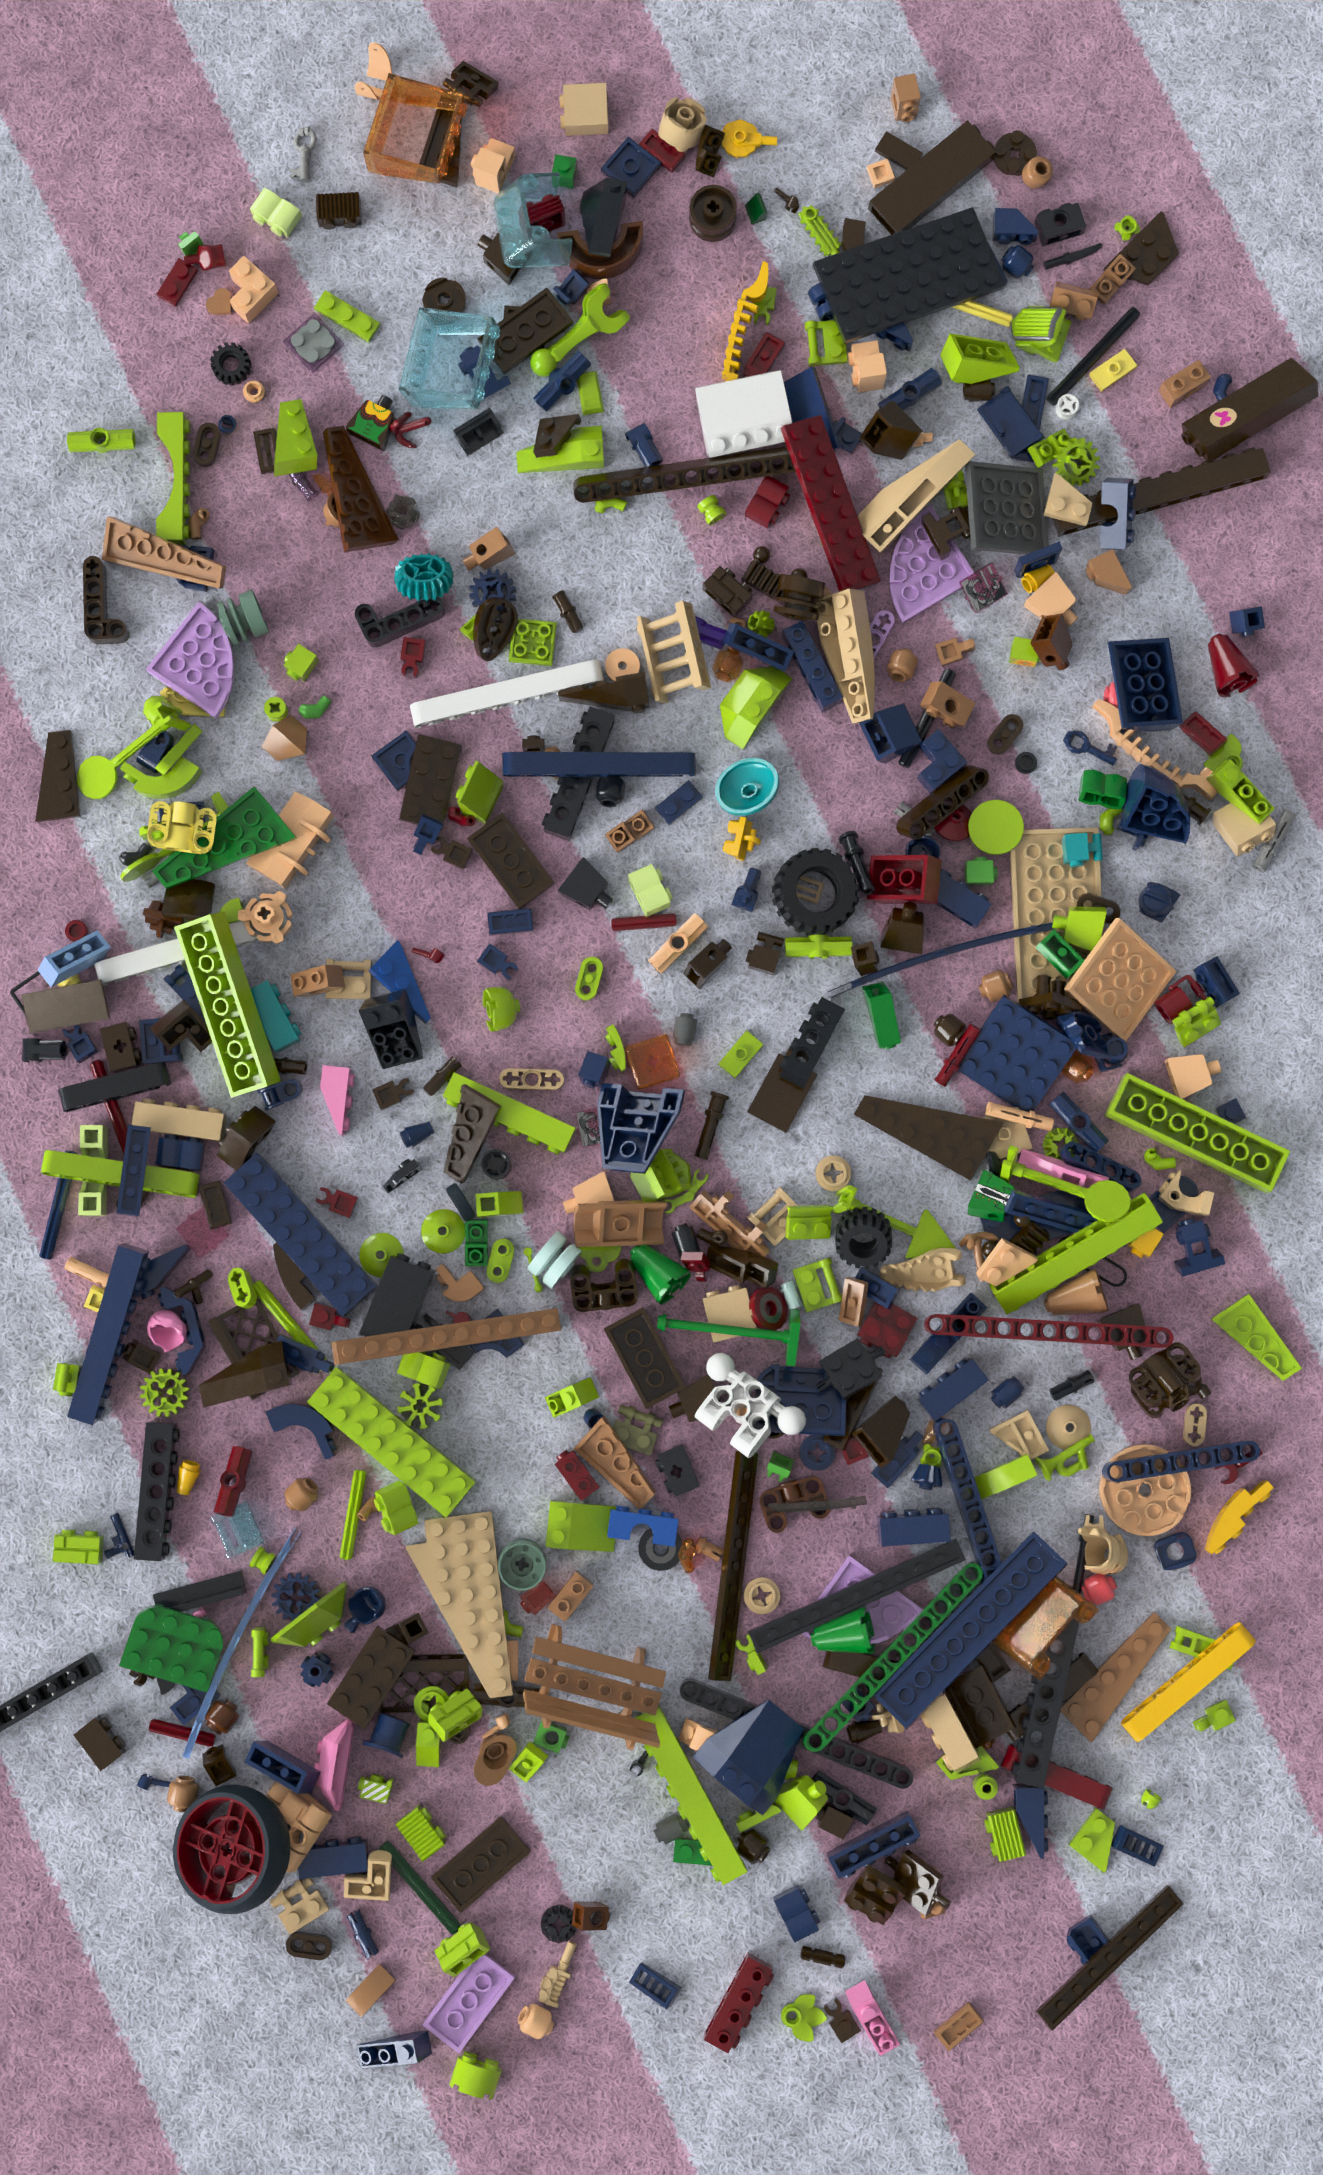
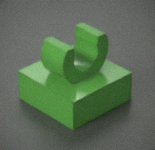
(190, 243)
(780, 1465)

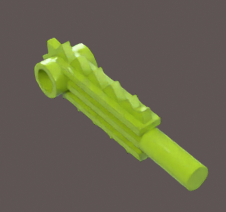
(819, 230)

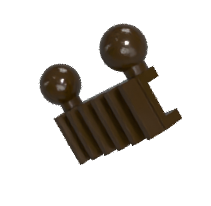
(763, 579)
(1028, 1238)

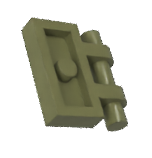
(635, 1437)

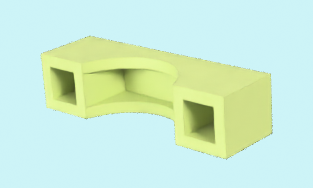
(93, 1195)

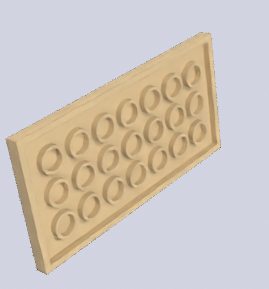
(1044, 889)

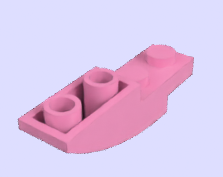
(1058, 1169)

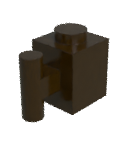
(765, 958)

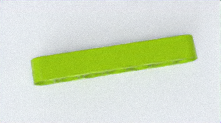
(109, 1173)

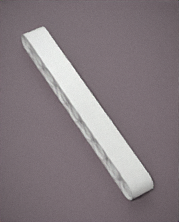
(506, 692)
(162, 955)

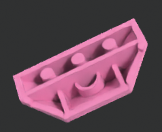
(334, 1762)

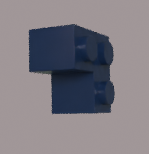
(944, 758)

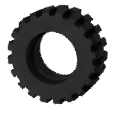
(836, 871)

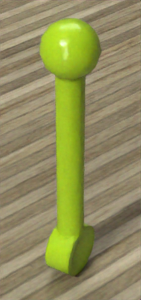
(538, 1287)

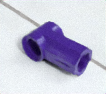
(710, 634)

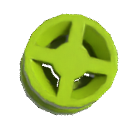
(278, 712)
(262, 1560)

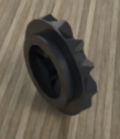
(550, 1916)

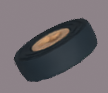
(460, 1202)

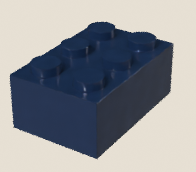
(913, 1527)

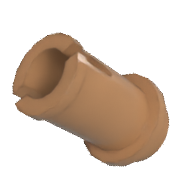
(707, 1548)

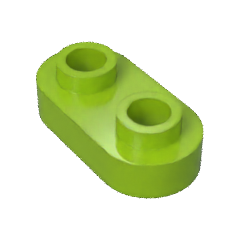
(589, 979)
(500, 1260)

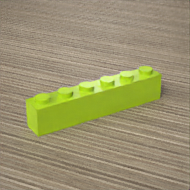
(517, 1116)

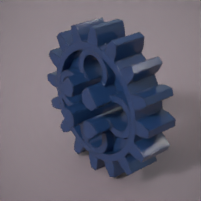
(288, 1587)

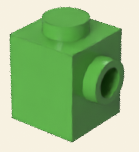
(980, 872)

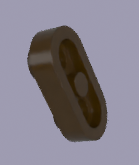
(206, 445)
(1005, 735)
(1098, 901)
(309, 1945)

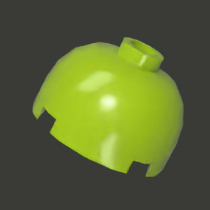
(500, 1008)

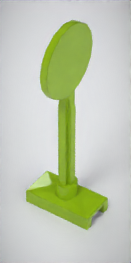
(99, 774)
(148, 862)
(1103, 1200)

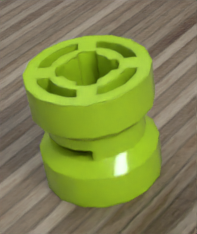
(711, 509)

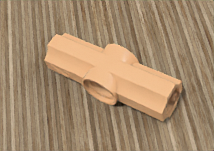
(688, 933)

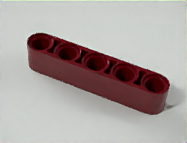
(1066, 1780)

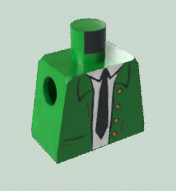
(990, 1197)

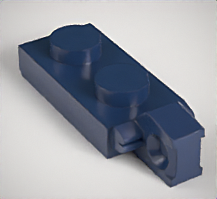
(304, 1356)
(905, 1454)

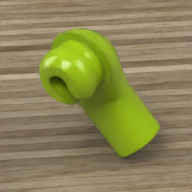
(617, 503)
(1107, 820)
(1157, 1162)

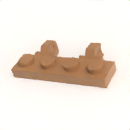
(717, 1216)

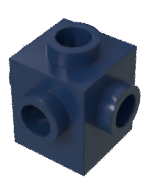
(324, 1665)

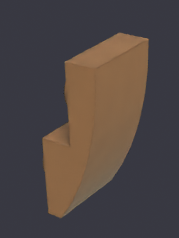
(1112, 278)
(630, 831)
(370, 1990)

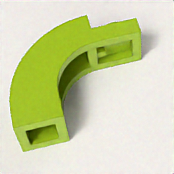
(169, 785)

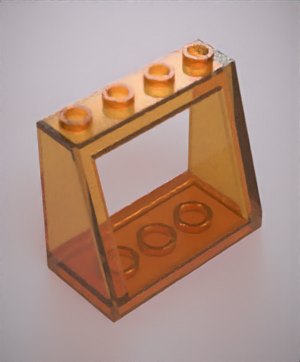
(415, 93)

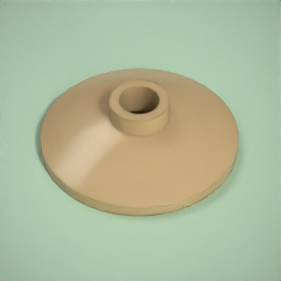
(1057, 1424)

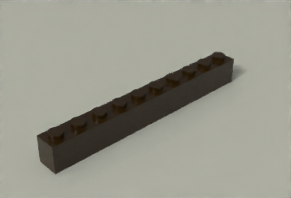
(1180, 487)

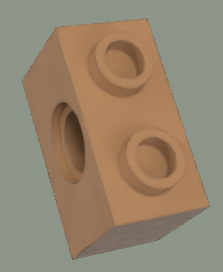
(905, 97)
(1184, 383)
(958, 705)
(317, 980)
(570, 1596)

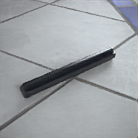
(924, 724)

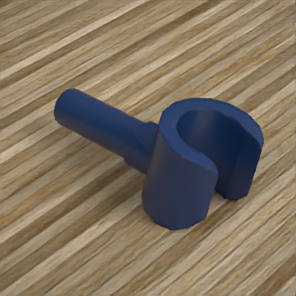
(145, 1782)

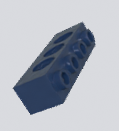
(812, 666)

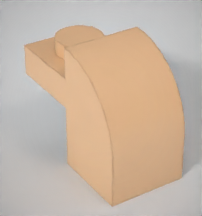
(695, 1733)

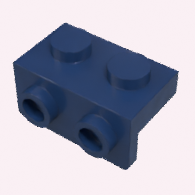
(1216, 981)
(1086, 1938)

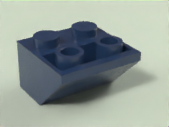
(891, 733)

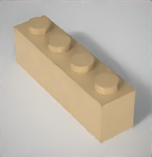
(180, 1121)

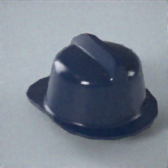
(1157, 901)

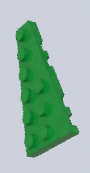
(240, 832)

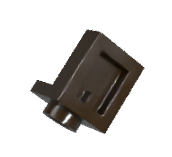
(141, 1356)
(218, 1765)

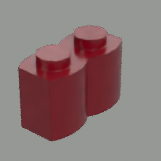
(767, 501)

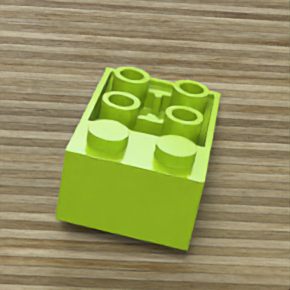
(479, 792)

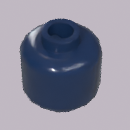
(1017, 261)

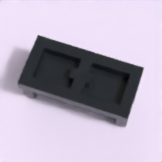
(478, 431)

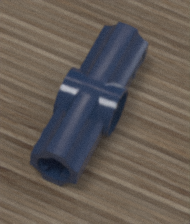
(562, 381)
(920, 386)
(1068, 1110)

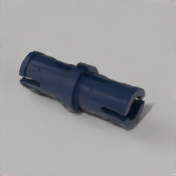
(362, 1934)

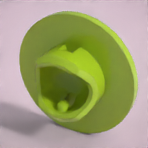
(995, 827)

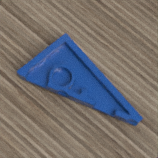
(395, 974)

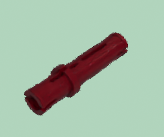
(943, 1076)

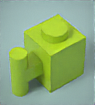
(66, 1378)

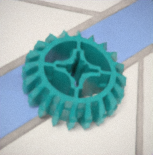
(423, 577)

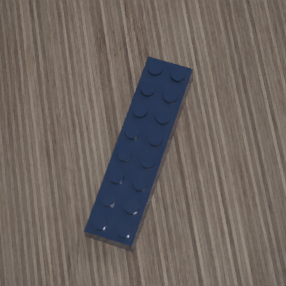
(300, 1234)

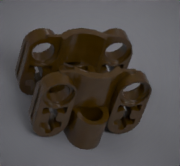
(1165, 1380)

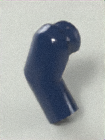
(1221, 385)

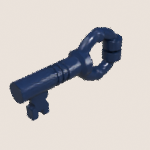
(1087, 747)

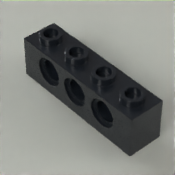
(829, 1015)

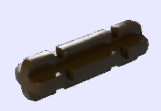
(822, 1957)

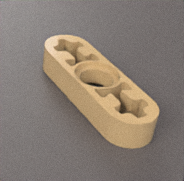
(515, 1073)

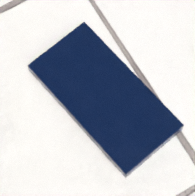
(808, 400)

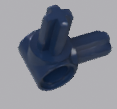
(747, 895)

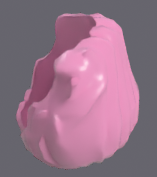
(166, 1330)

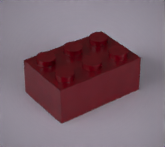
(905, 879)

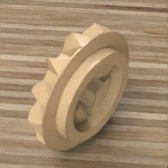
(839, 1165)
(757, 1605)

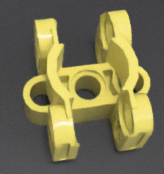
(181, 827)

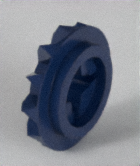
(810, 1460)

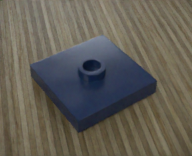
(632, 165)
(1038, 559)

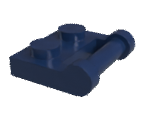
(152, 1048)

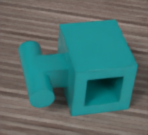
(1077, 849)

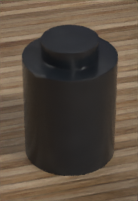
(685, 1239)

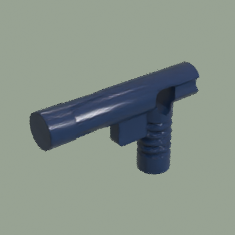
(119, 1540)

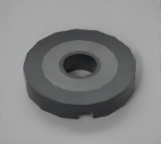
(654, 1560)

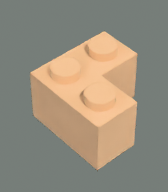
(493, 164)
(255, 289)
(868, 366)

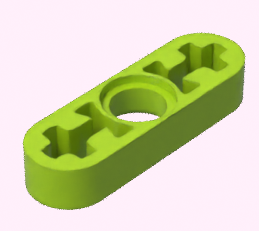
(178, 749)

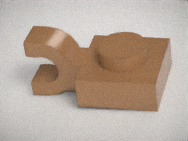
(951, 650)

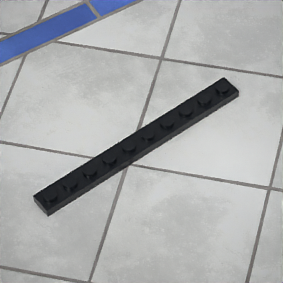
(856, 1595)

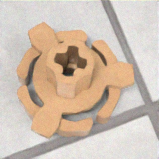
(254, 914)

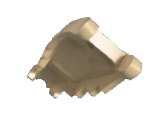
(926, 1272)

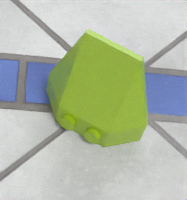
(315, 1620)

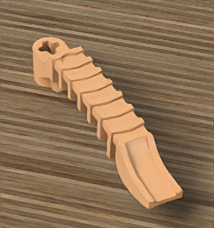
(1188, 780)

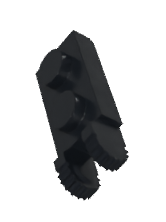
(456, 1355)

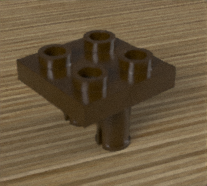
(1049, 1003)

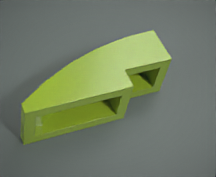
(1004, 1476)

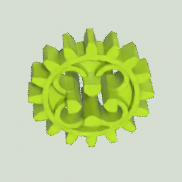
(166, 1404)

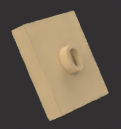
(1009, 1134)

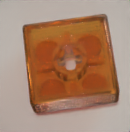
(660, 1049)

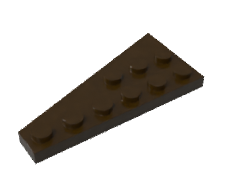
(944, 1136)

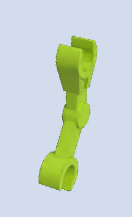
(688, 1196)

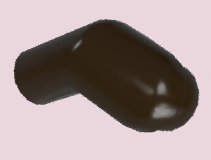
(713, 1238)

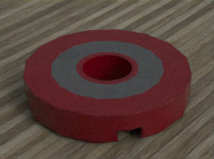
(777, 1305)

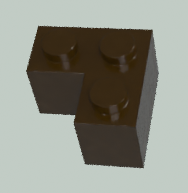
(179, 1024)
(244, 1137)

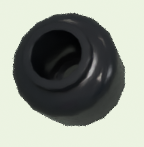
(610, 791)

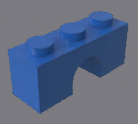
(623, 1521)

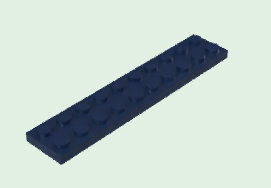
(970, 1630)

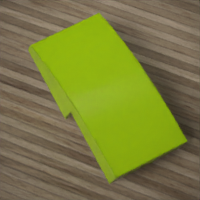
(1044, 450)
(618, 1056)

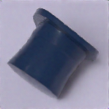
(388, 1734)

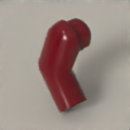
(463, 820)

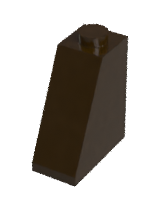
(883, 1431)

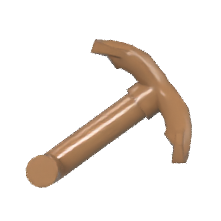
(974, 1242)

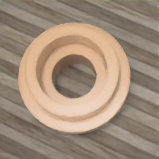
(253, 385)

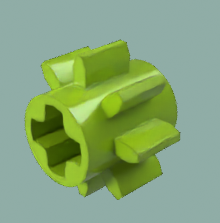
(761, 623)

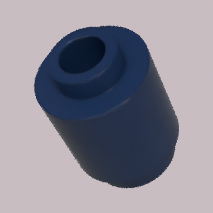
(1007, 1392)

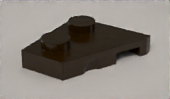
(553, 434)

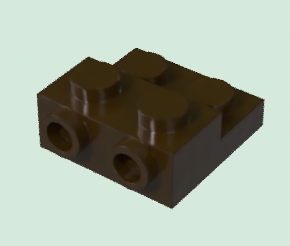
(875, 1895)

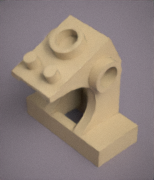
(1197, 1205)

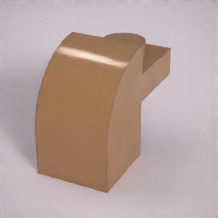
(461, 1290)

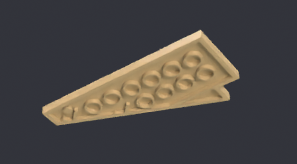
(464, 1580)

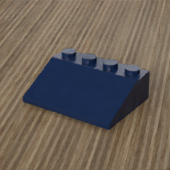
(1145, 684)

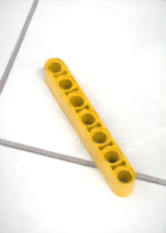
(1188, 1681)

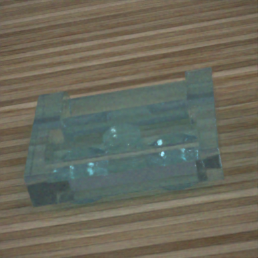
(244, 1528)

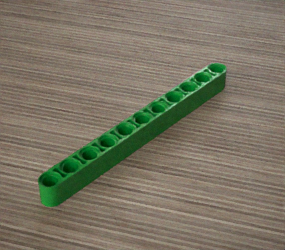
(903, 1651)

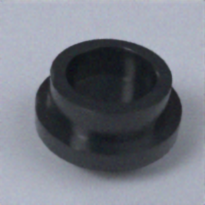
(1025, 762)

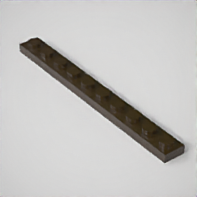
(733, 1567)

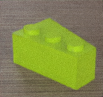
(294, 441)

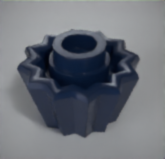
(927, 1477)

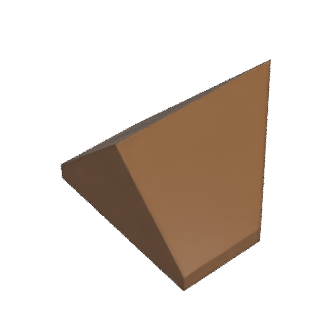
(286, 739)

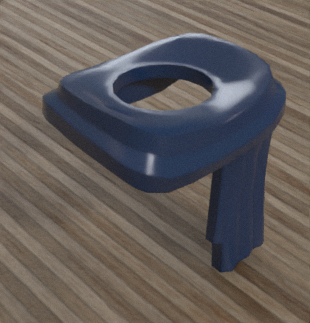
(1189, 1551)

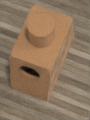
(496, 548)

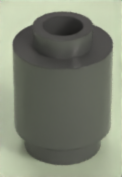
(684, 1029)
(670, 1828)

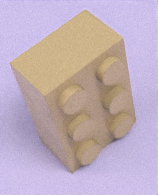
(950, 1735)

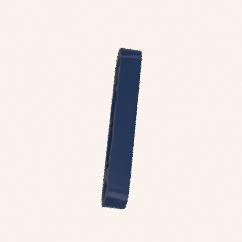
(1101, 1163)

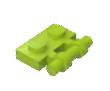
(1196, 1021)

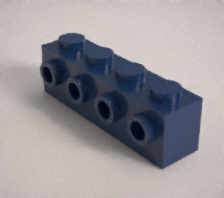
(873, 1844)

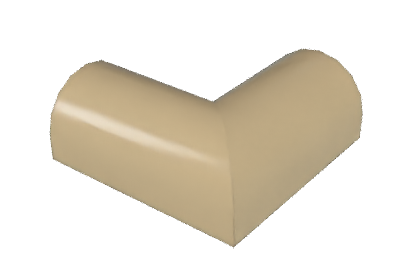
(376, 1883)

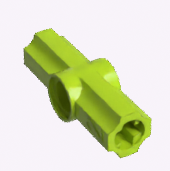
(87, 440)
(818, 946)

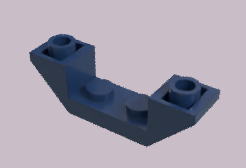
(187, 1359)

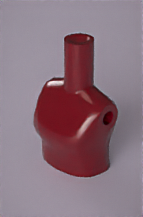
(207, 256)

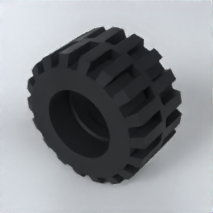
(863, 1222)

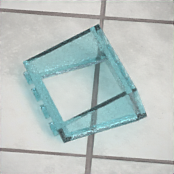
(421, 350)

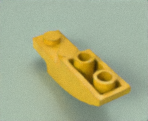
(1228, 1521)

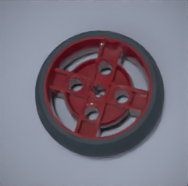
(197, 1856)

